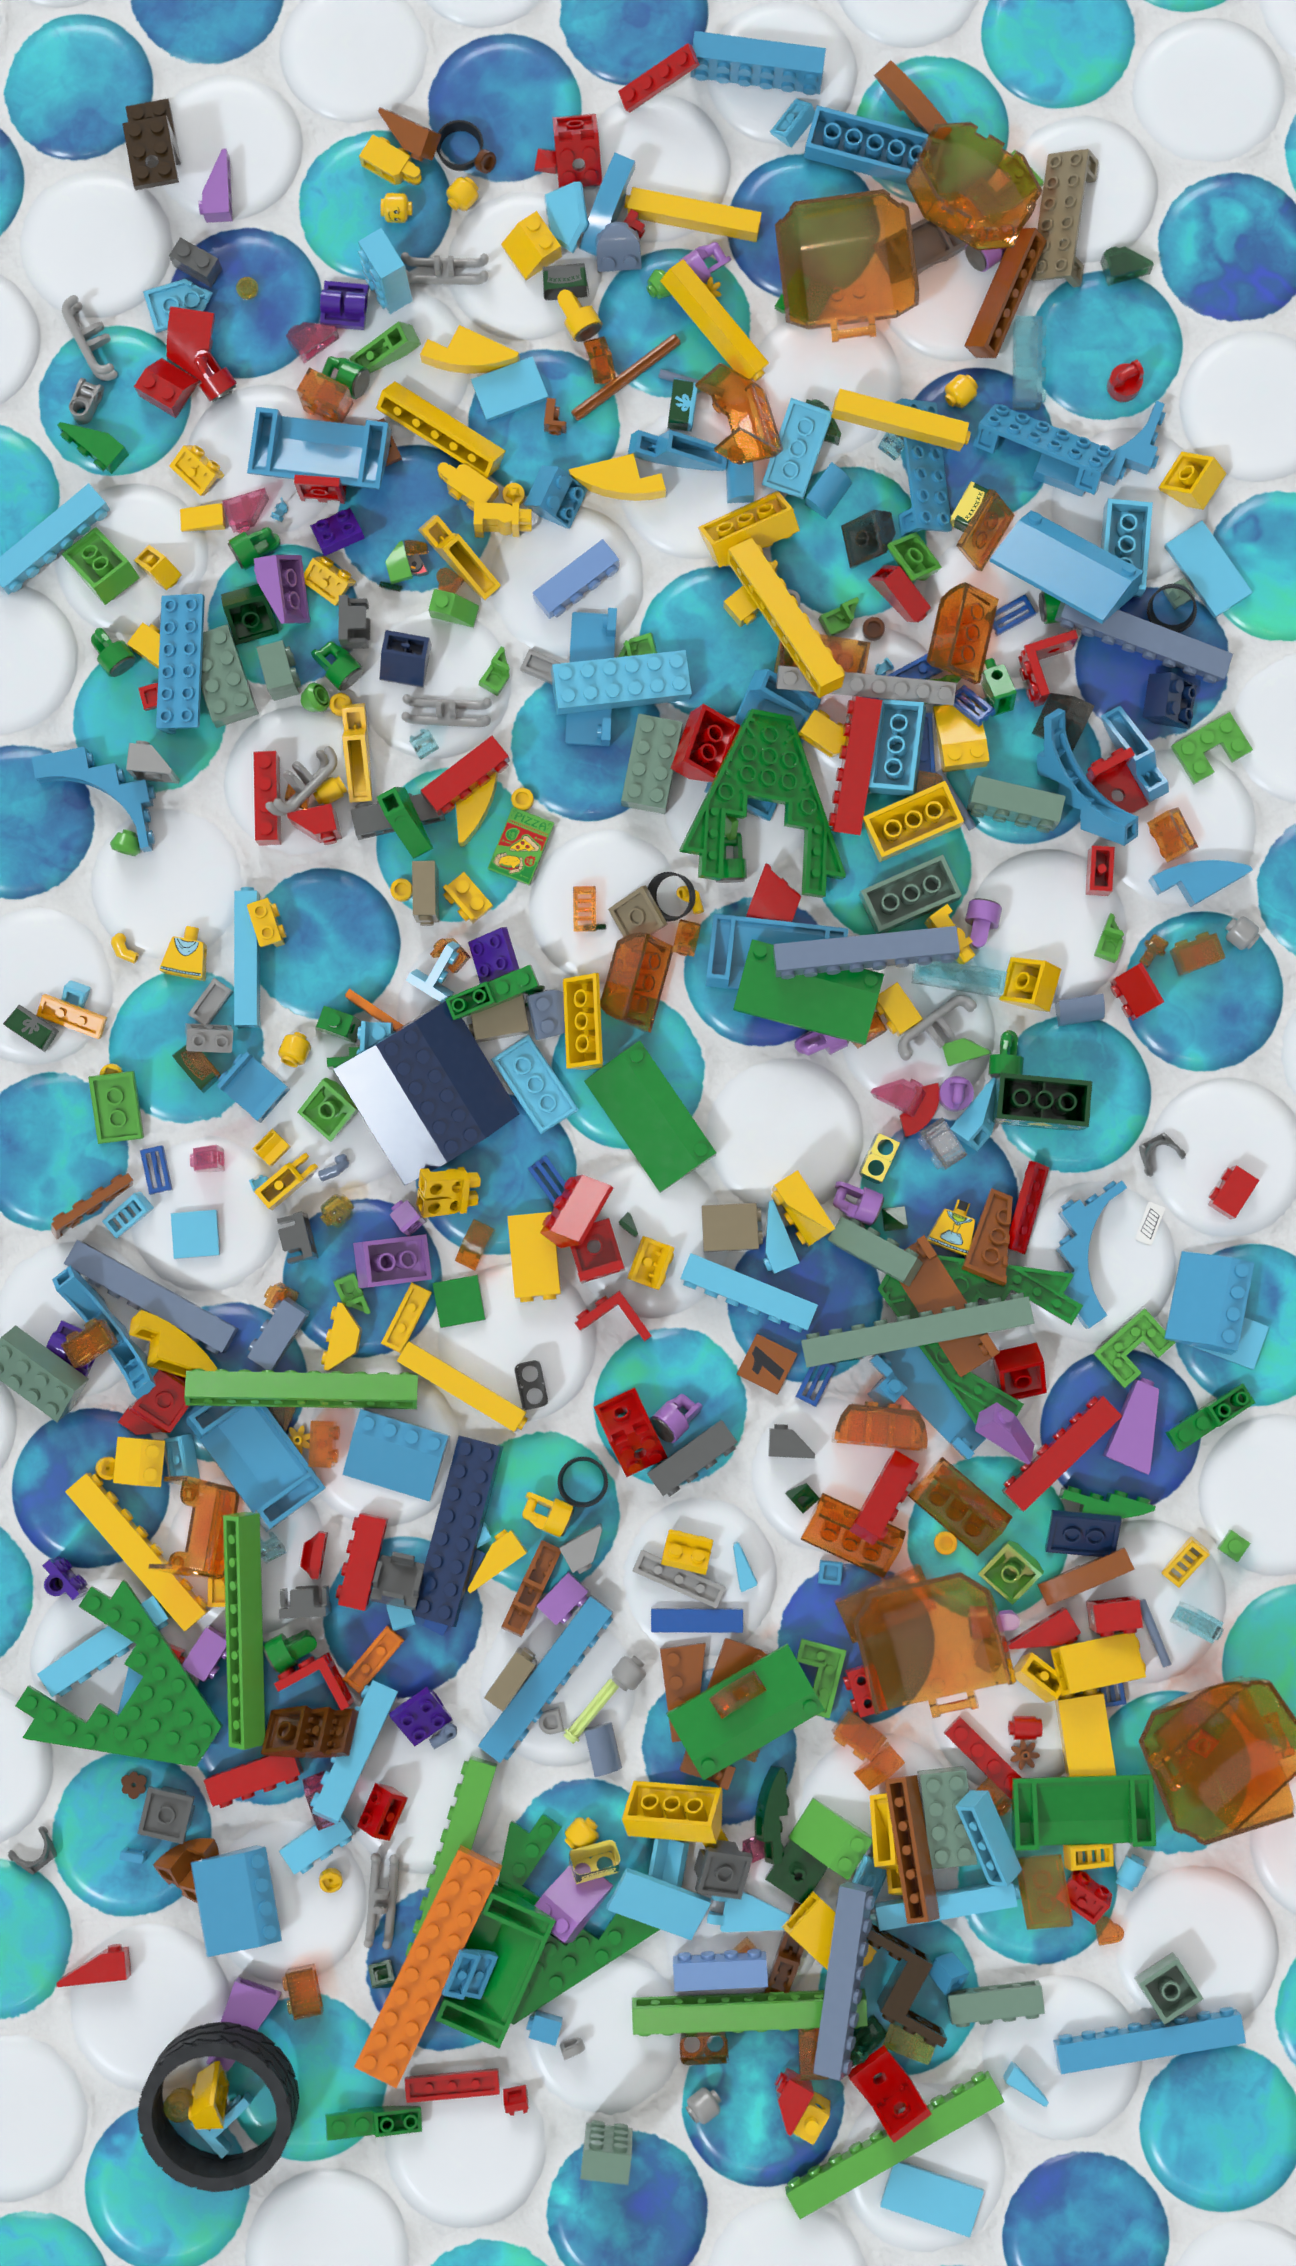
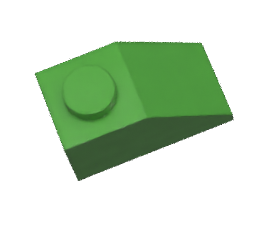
(453, 608)

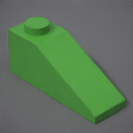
(388, 347)

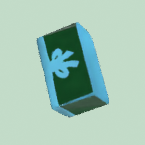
(682, 405)

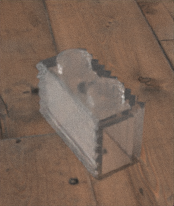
(941, 1144)

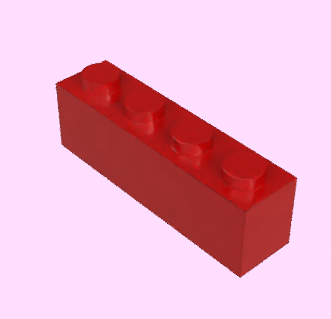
(465, 776)
(266, 790)
(884, 1497)
(362, 1561)
(251, 1777)

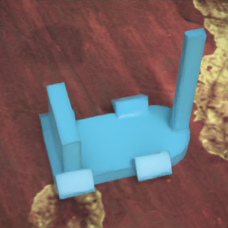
(281, 509)
(884, 667)
(258, 1182)

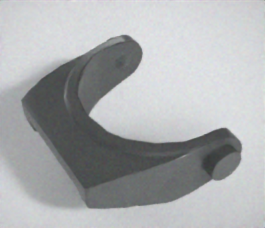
(1147, 1147)
(48, 1854)

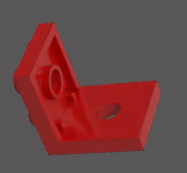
(575, 139)
(320, 488)
(1030, 666)
(1115, 775)
(605, 1261)
(605, 1305)
(630, 1432)
(330, 1673)
(890, 2093)

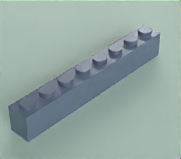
(1151, 641)
(866, 951)
(151, 1296)
(843, 1980)

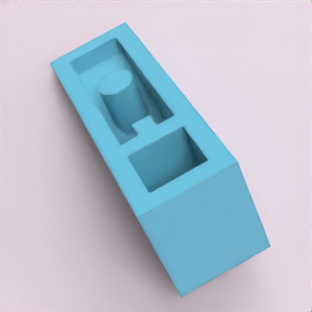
(778, 1247)

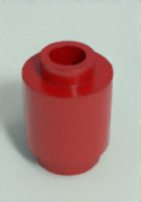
(1025, 1727)

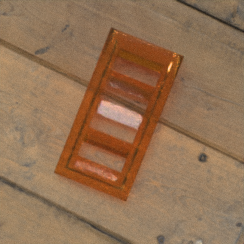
(583, 890)

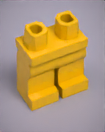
(501, 519)
(942, 919)
(446, 1191)

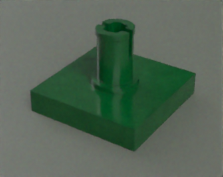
(798, 1873)

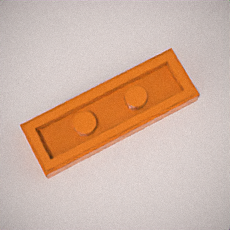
(371, 1009)
(373, 1659)

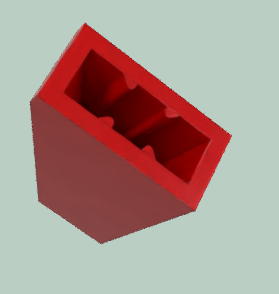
(900, 592)

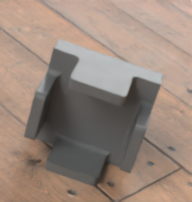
(353, 624)
(297, 1237)
(397, 1581)
(304, 1602)
(167, 1814)
(722, 1870)

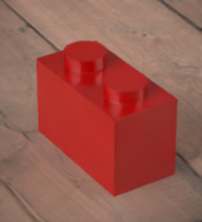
(1100, 870)
(1232, 1192)

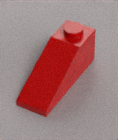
(1050, 1631)
(107, 1966)

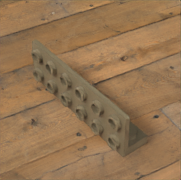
(1061, 214)

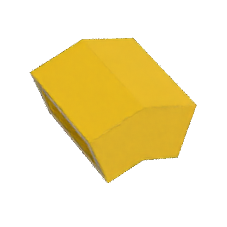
(271, 1147)

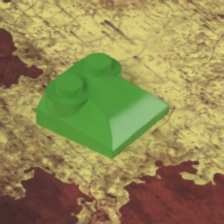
(914, 557)
(328, 1108)
(1011, 1571)

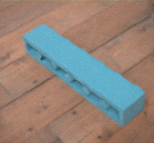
(51, 537)
(749, 1292)
(95, 1653)
(346, 1770)

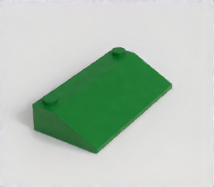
(824, 1003)
(650, 1116)
(721, 1742)
(1083, 1811)
(518, 1936)

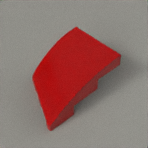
(186, 335)
(773, 898)

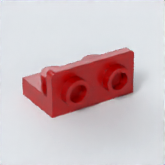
(1088, 1896)

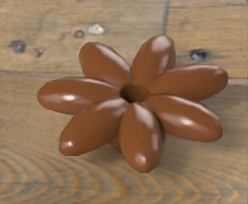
(1020, 1754)

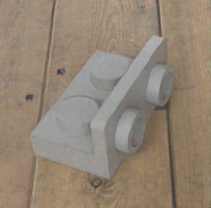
(209, 1038)

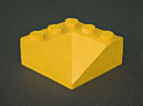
(802, 1209)

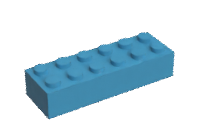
(758, 63)
(862, 144)

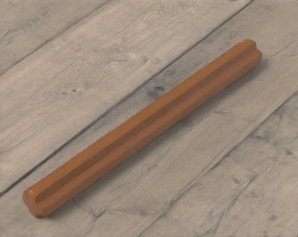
(625, 377)

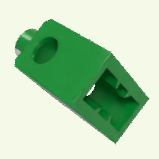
(998, 687)
(338, 1024)

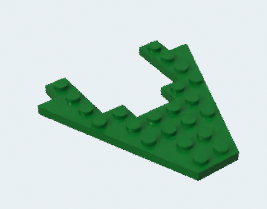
(771, 767)
(1043, 1288)
(163, 1716)
(560, 1963)

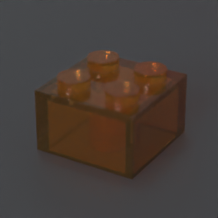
(324, 397)

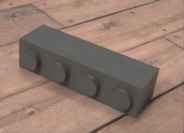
(371, 821)
(691, 1458)

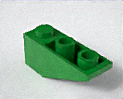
(98, 445)
(405, 820)

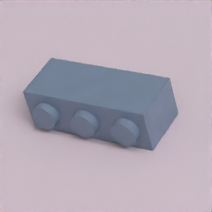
(277, 1333)

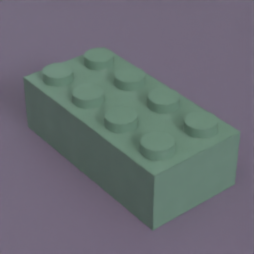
(224, 679)
(650, 762)
(1015, 804)
(910, 895)
(39, 1374)
(946, 1835)
(607, 2153)

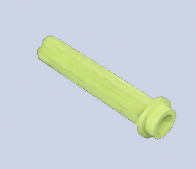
(590, 1711)

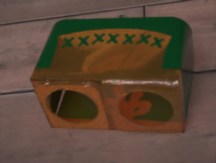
(197, 1068)
(710, 2057)

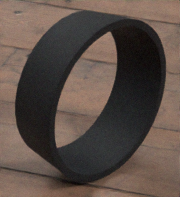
(454, 126)
(1178, 627)
(653, 887)
(570, 1500)

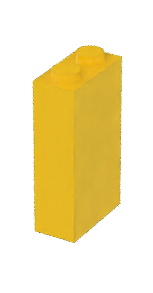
(533, 1258)
(1098, 1663)
(1085, 1734)
(813, 1929)

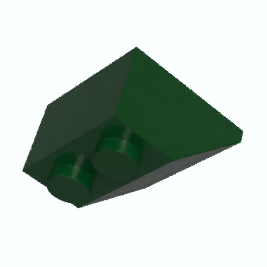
(249, 614)

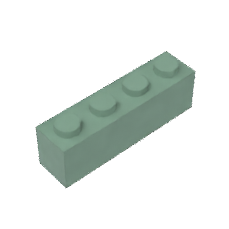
(875, 1251)
(995, 2003)

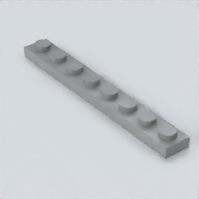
(876, 686)

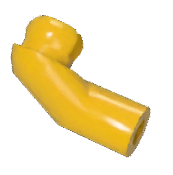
(683, 893)
(120, 949)

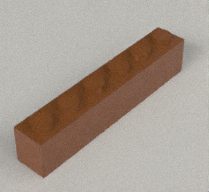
(1005, 294)
(912, 1849)

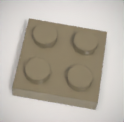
(638, 913)

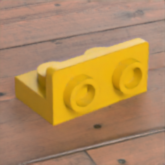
(196, 468)
(327, 579)
(467, 897)
(687, 1551)

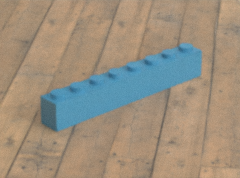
(545, 1679)
(1149, 2040)

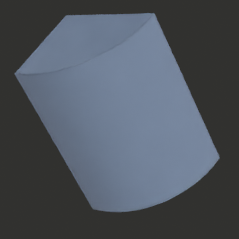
(1080, 1010)
(603, 1749)

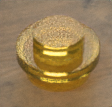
(247, 288)

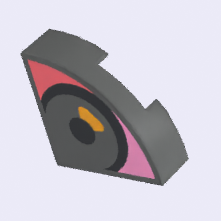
(417, 566)

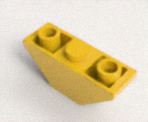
(342, 1338)

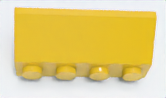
(762, 520)
(912, 821)
(582, 1022)
(673, 1812)

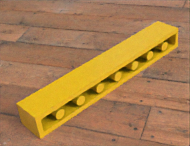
(785, 617)
(137, 1550)

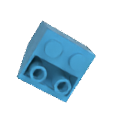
(555, 496)

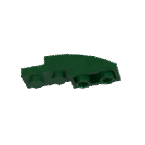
(770, 1805)

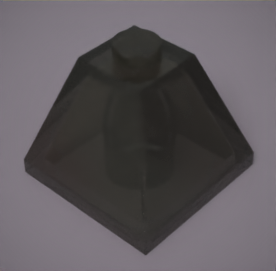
(868, 536)
(1076, 711)

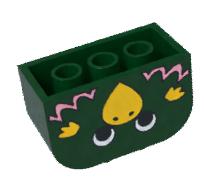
(1042, 1102)

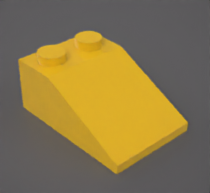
(959, 740)

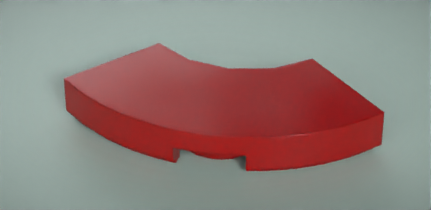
(924, 1113)

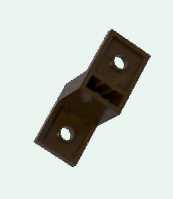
(151, 144)
(904, 1986)

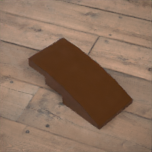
(309, 1732)

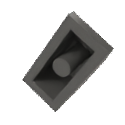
(786, 1443)

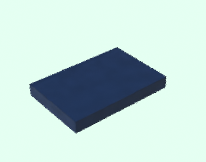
(1082, 1533)

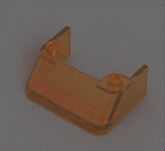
(748, 414)
(205, 1536)

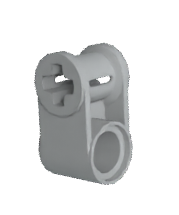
(87, 397)

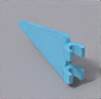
(747, 1915)

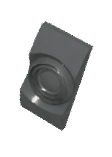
(933, 244)

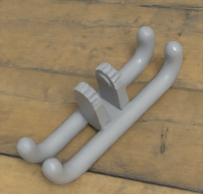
(445, 270)
(69, 309)
(446, 712)
(308, 784)
(935, 1017)
(382, 1901)

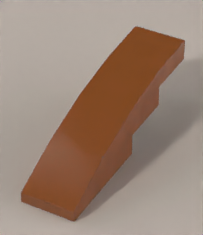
(908, 97)
(1085, 1576)
(531, 1588)

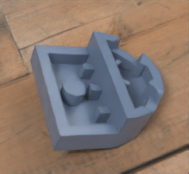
(618, 248)
(547, 1013)

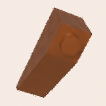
(411, 135)

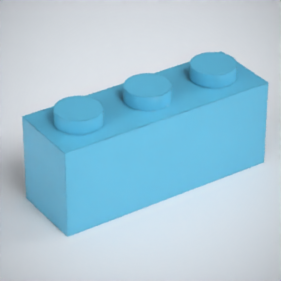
(316, 1844)

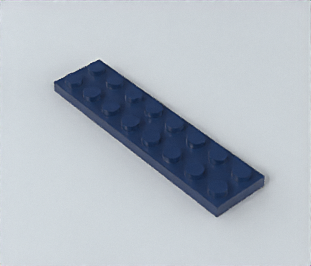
(457, 1530)

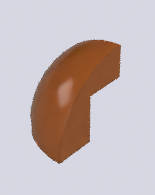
(176, 1863)

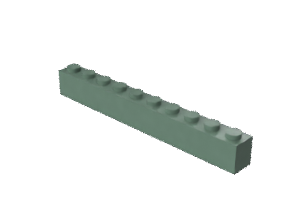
(918, 1331)

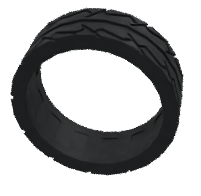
(200, 2168)

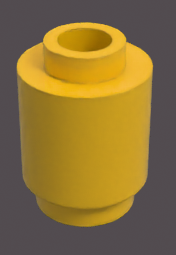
(330, 791)

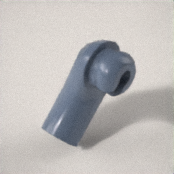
(335, 1170)
(446, 1734)

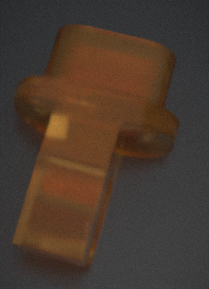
(1155, 946)

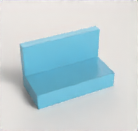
(669, 1860)

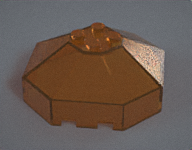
(973, 186)

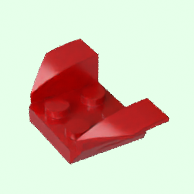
(159, 1408)

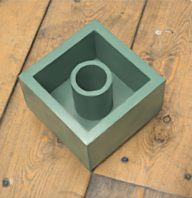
(279, 675)
(1168, 1988)

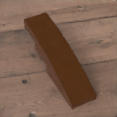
(785, 1962)

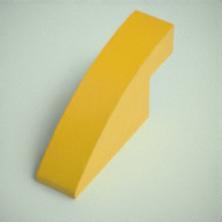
(468, 353)
(619, 480)
(459, 556)
(357, 752)
(474, 810)
(169, 1346)
(883, 1842)

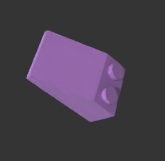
(284, 586)
(392, 1261)
(572, 1902)

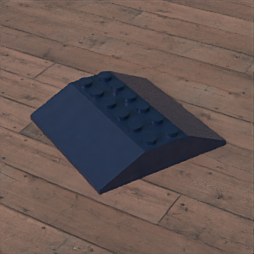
(426, 1092)

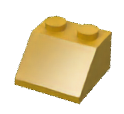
(531, 246)
(1193, 479)
(1030, 983)
(139, 1461)
(209, 2098)

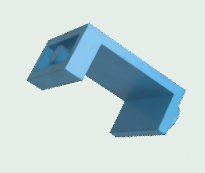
(252, 1086)

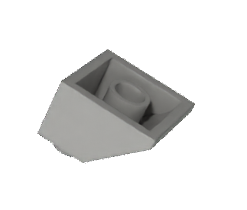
(147, 764)
(582, 1549)

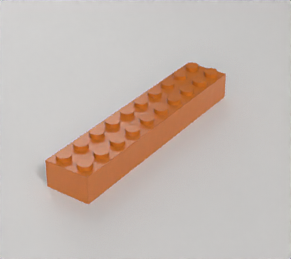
(428, 1966)

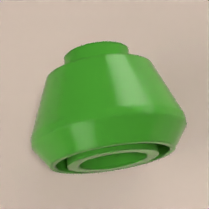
(655, 287)
(315, 698)
(126, 843)

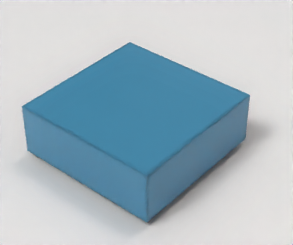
(830, 1572)
(133, 1855)

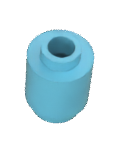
(1131, 1872)

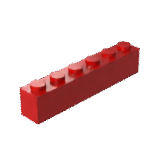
(856, 765)
(1061, 1452)

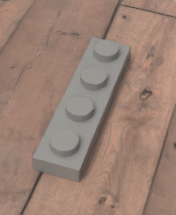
(679, 1580)

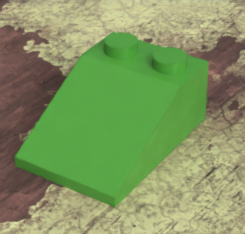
(100, 565)
(831, 1838)

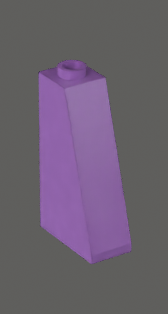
(1134, 1432)
(248, 2006)

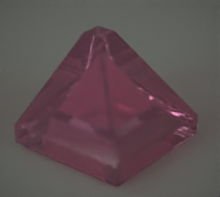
(754, 1847)

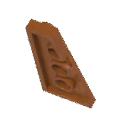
(72, 1218)
(990, 1242)
(682, 1675)

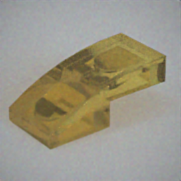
(908, 2045)

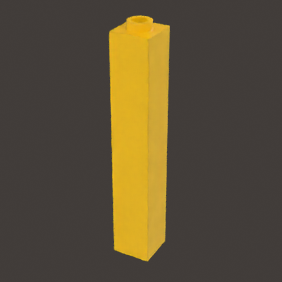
(694, 214)
(714, 321)
(900, 420)
(462, 1387)

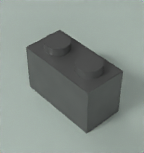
(195, 262)

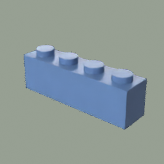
(576, 579)
(720, 1971)

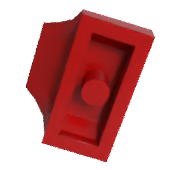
(313, 1554)

